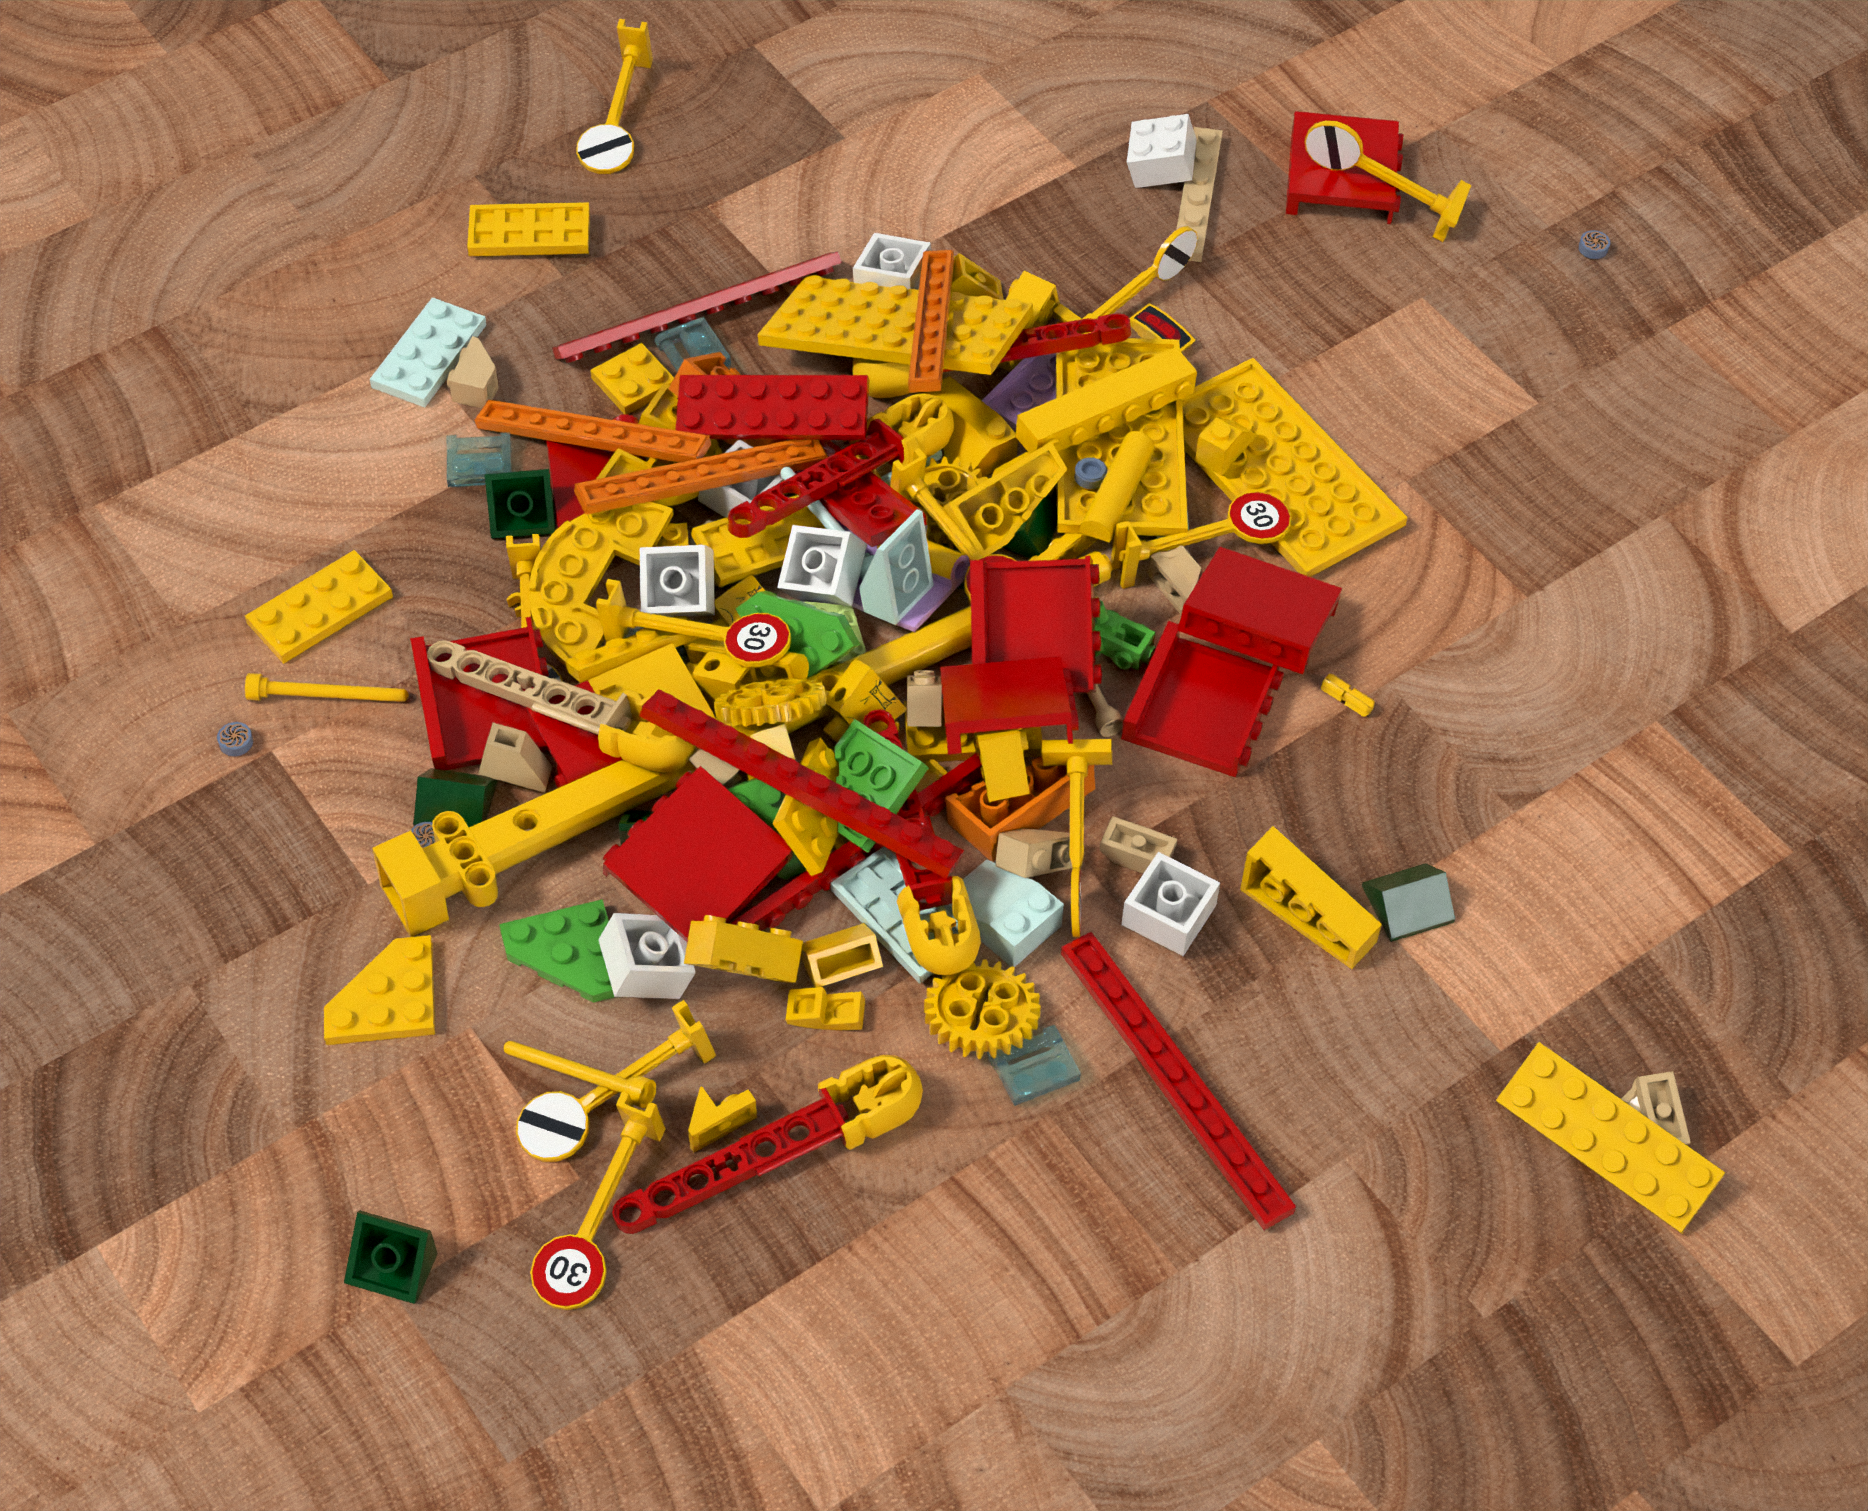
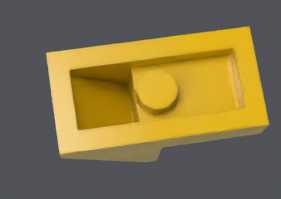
(714, 1122)

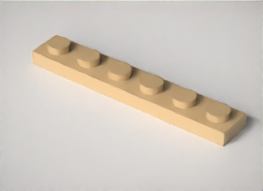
(1198, 192)

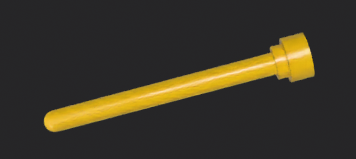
(258, 686)
(639, 1088)

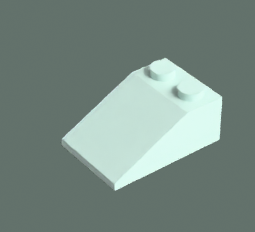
(898, 572)
(1011, 911)

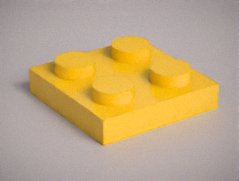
(631, 378)

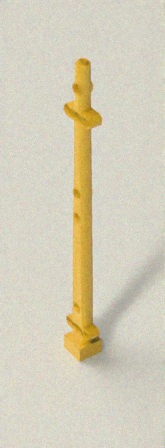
(422, 878)

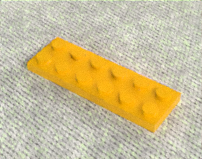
(1610, 1137)

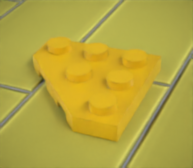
(387, 997)

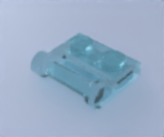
(696, 338)
(470, 468)
(1038, 1073)

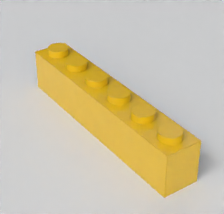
(1107, 402)

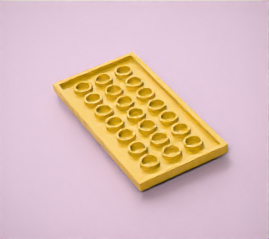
(880, 324)
(1293, 458)
(1160, 497)

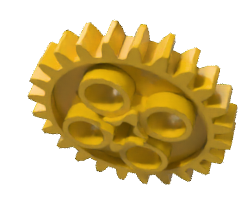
(937, 478)
(770, 702)
(1004, 1019)

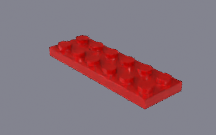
(774, 406)
(867, 505)

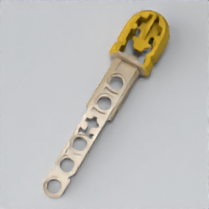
(646, 747)

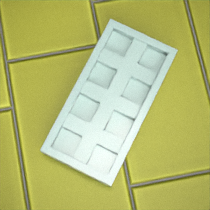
(427, 352)
(872, 894)

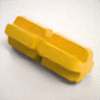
(1341, 691)

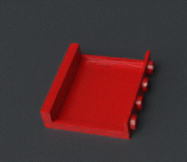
(1349, 187)
(1259, 609)
(1038, 613)
(1007, 697)
(1200, 704)
(462, 715)
(697, 854)

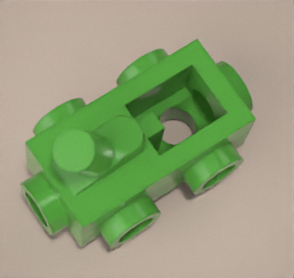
(1124, 640)

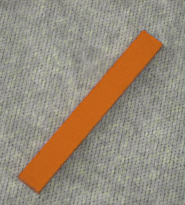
(931, 321)
(592, 431)
(697, 475)

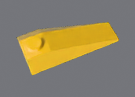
(978, 431)
(1002, 503)

